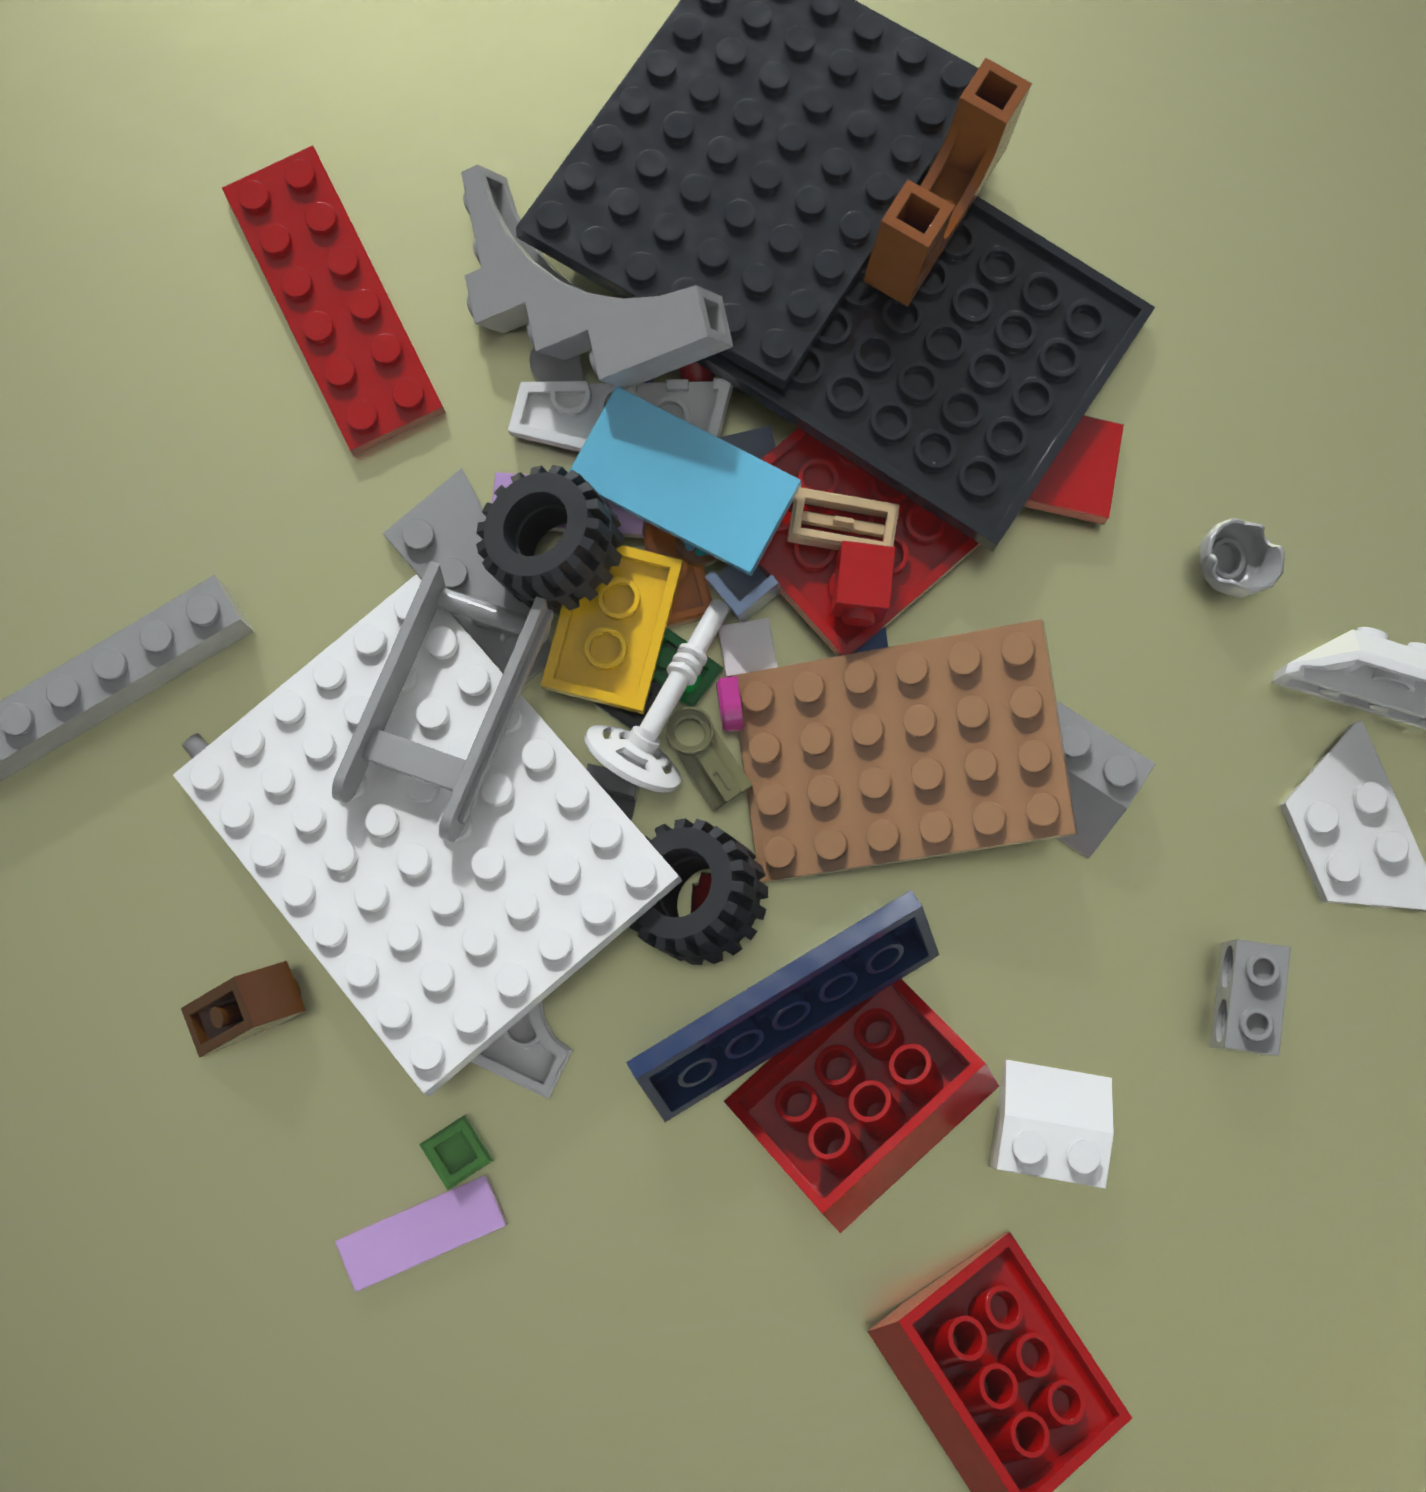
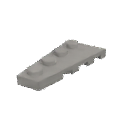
(445, 532)

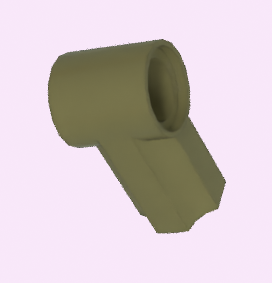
(709, 761)

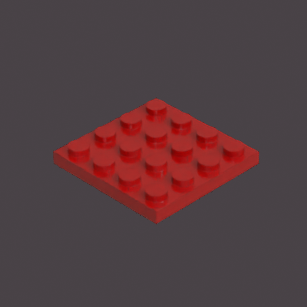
(922, 542)

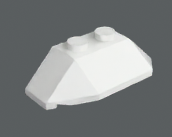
(1364, 673)

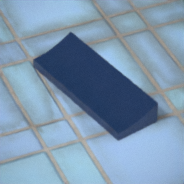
(785, 1006)

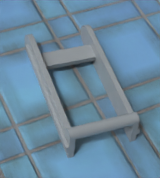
(416, 760)

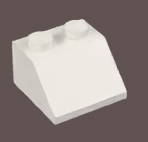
(1053, 1124)

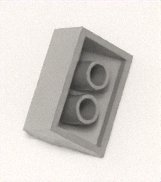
(1101, 778)

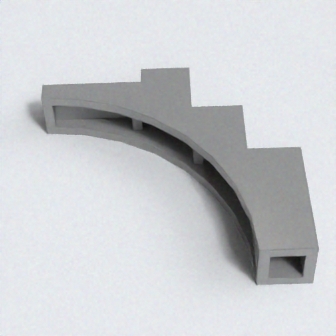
(626, 337)

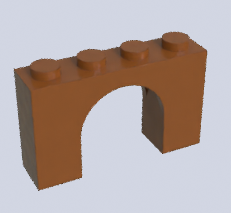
(929, 214)

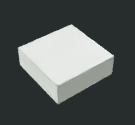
(747, 647)

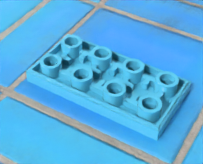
(685, 480)

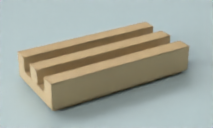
(845, 503)

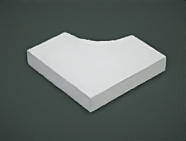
(528, 1054)

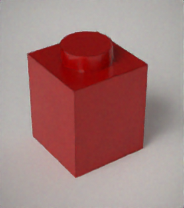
(862, 583)

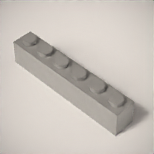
(117, 673)

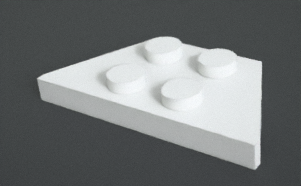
(1356, 830)

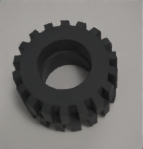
(526, 514)
(730, 904)

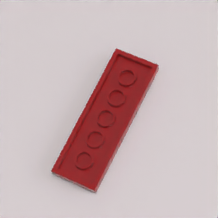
(333, 300)

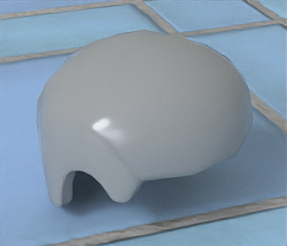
(1240, 558)

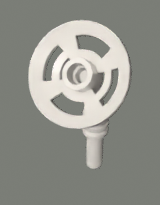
(636, 752)

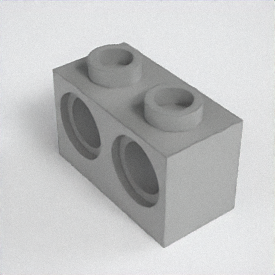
(1250, 997)

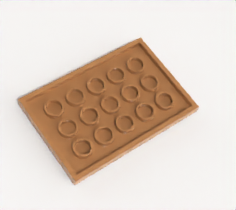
(905, 753)

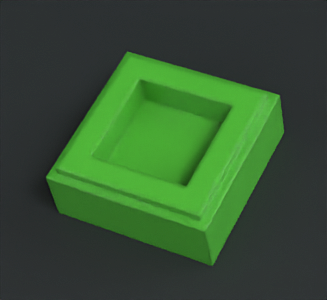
(457, 1152)

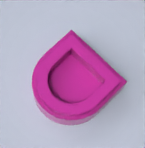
(730, 704)

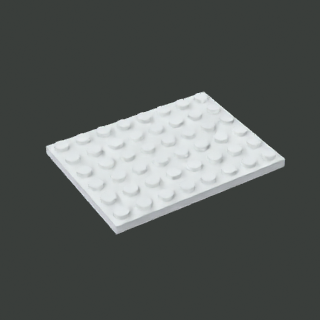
(419, 930)

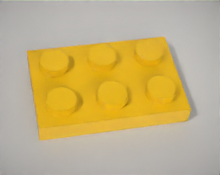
(614, 641)

